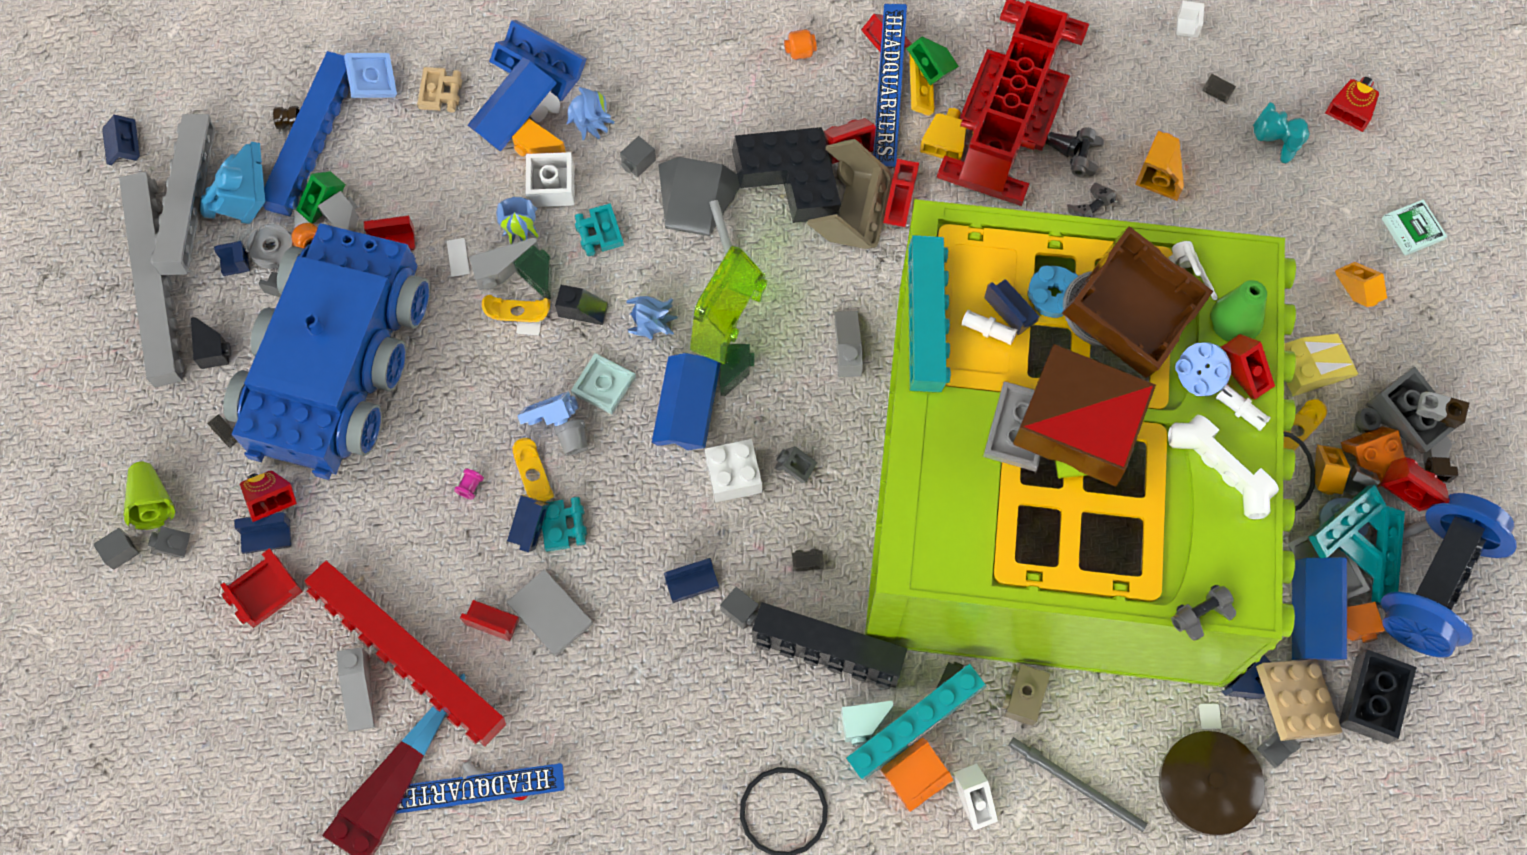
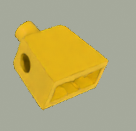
(944, 136)

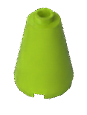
(146, 498)

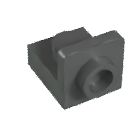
(795, 463)

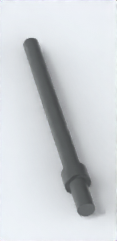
(1033, 756)

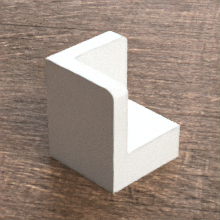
(1190, 19)

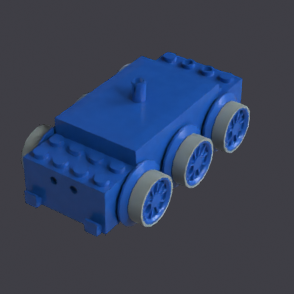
(327, 350)

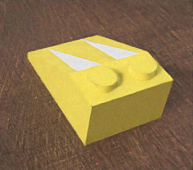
(1319, 363)

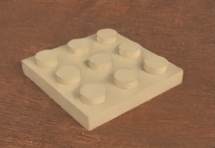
(1299, 699)

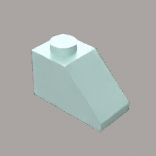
(863, 720)

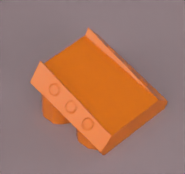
(916, 774)

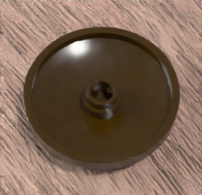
(1211, 783)

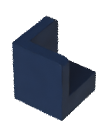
(233, 258)

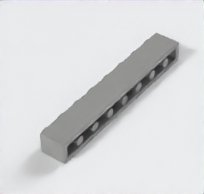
(183, 195)

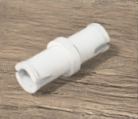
(989, 327)
(1243, 407)

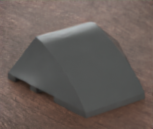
(689, 188)

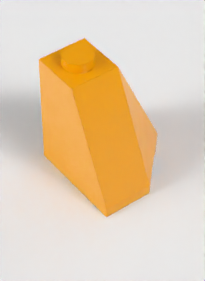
(1163, 167)

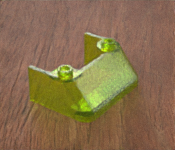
(723, 303)

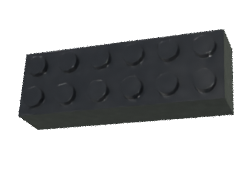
(828, 645)

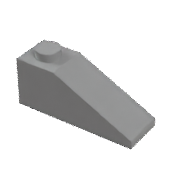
(497, 264)
(848, 344)
(356, 688)

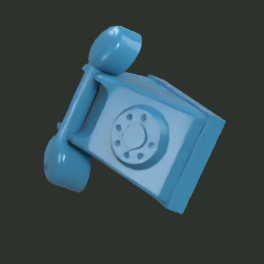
(237, 186)

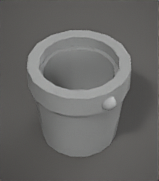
(572, 436)

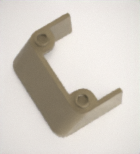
(863, 201)

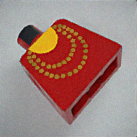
(1355, 103)
(266, 494)

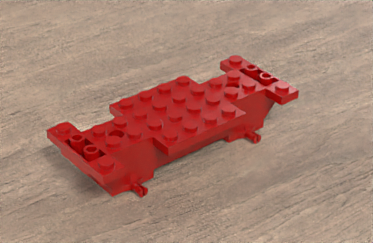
(1013, 101)

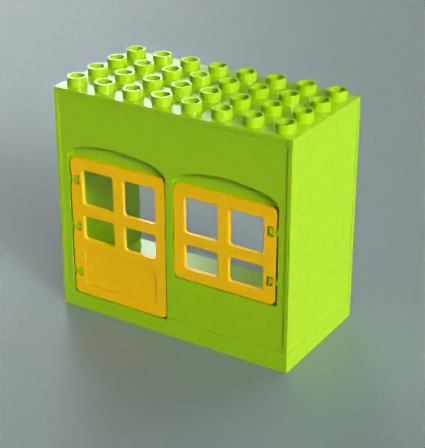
(950, 516)

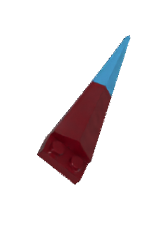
(370, 810)

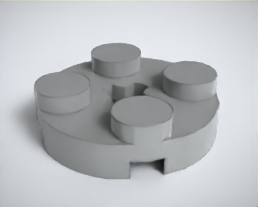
(260, 239)

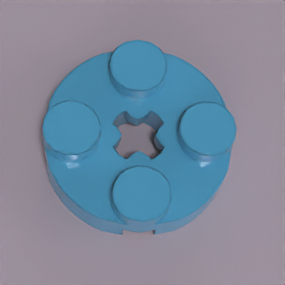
(1041, 297)

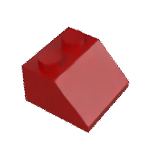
(861, 130)
(1414, 484)

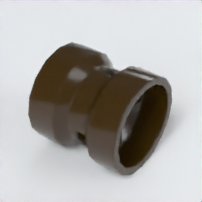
(284, 117)

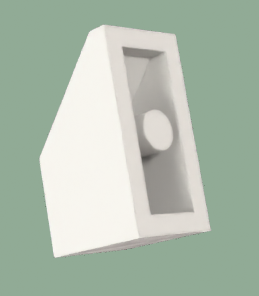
(975, 796)

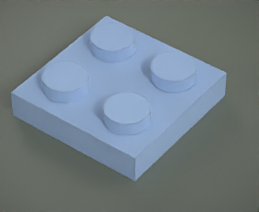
(370, 75)

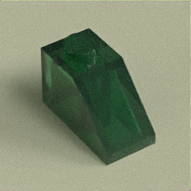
(536, 270)
(736, 367)

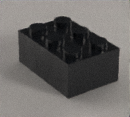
(1377, 696)

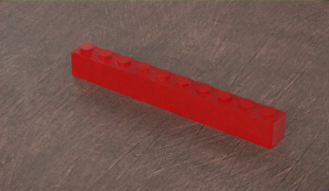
(405, 653)

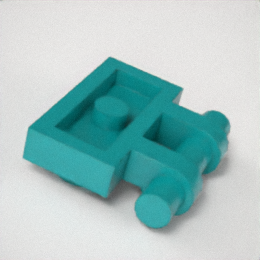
(606, 229)
(555, 529)

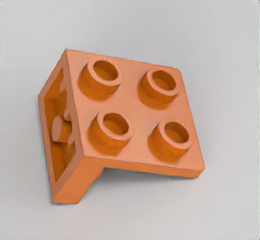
(1375, 449)

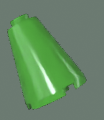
(1240, 311)

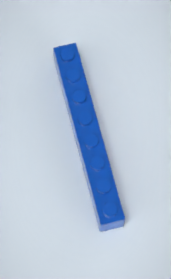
(307, 136)

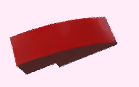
(901, 193)

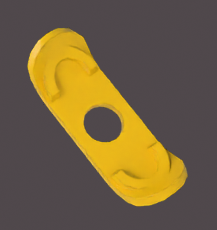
(501, 309)
(1309, 419)
(527, 458)

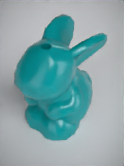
(1275, 126)

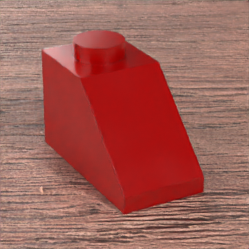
(1249, 365)

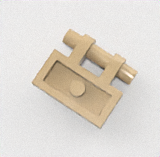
(432, 89)

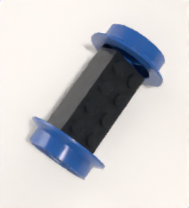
(1468, 530)

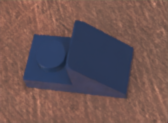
(1247, 684)

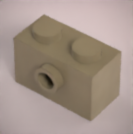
(1026, 694)

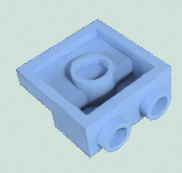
(554, 410)

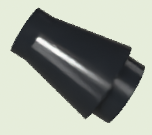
(1065, 144)

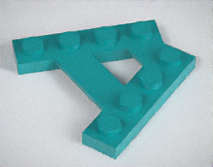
(1341, 532)

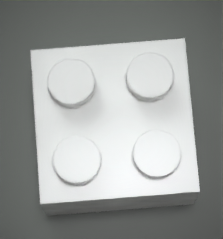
(550, 179)
(733, 470)

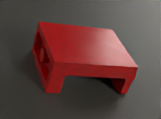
(261, 590)

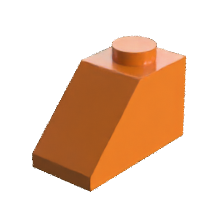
(1364, 622)

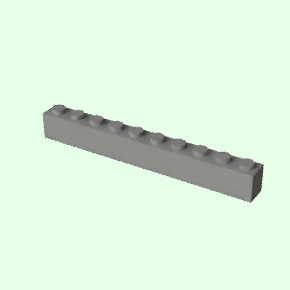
(151, 289)

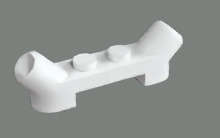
(1255, 488)

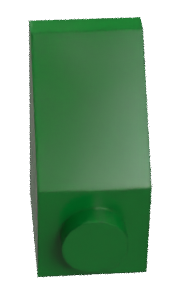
(932, 59)
(318, 189)

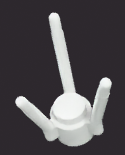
(1185, 257)

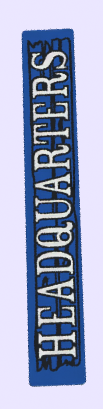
(890, 84)
(483, 788)

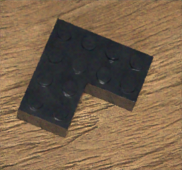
(792, 159)

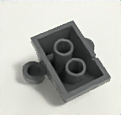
(1397, 410)

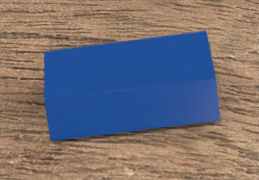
(548, 55)
(512, 104)
(686, 401)
(1320, 609)

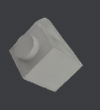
(340, 211)

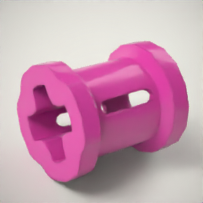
(468, 484)

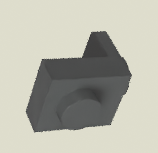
(169, 542)

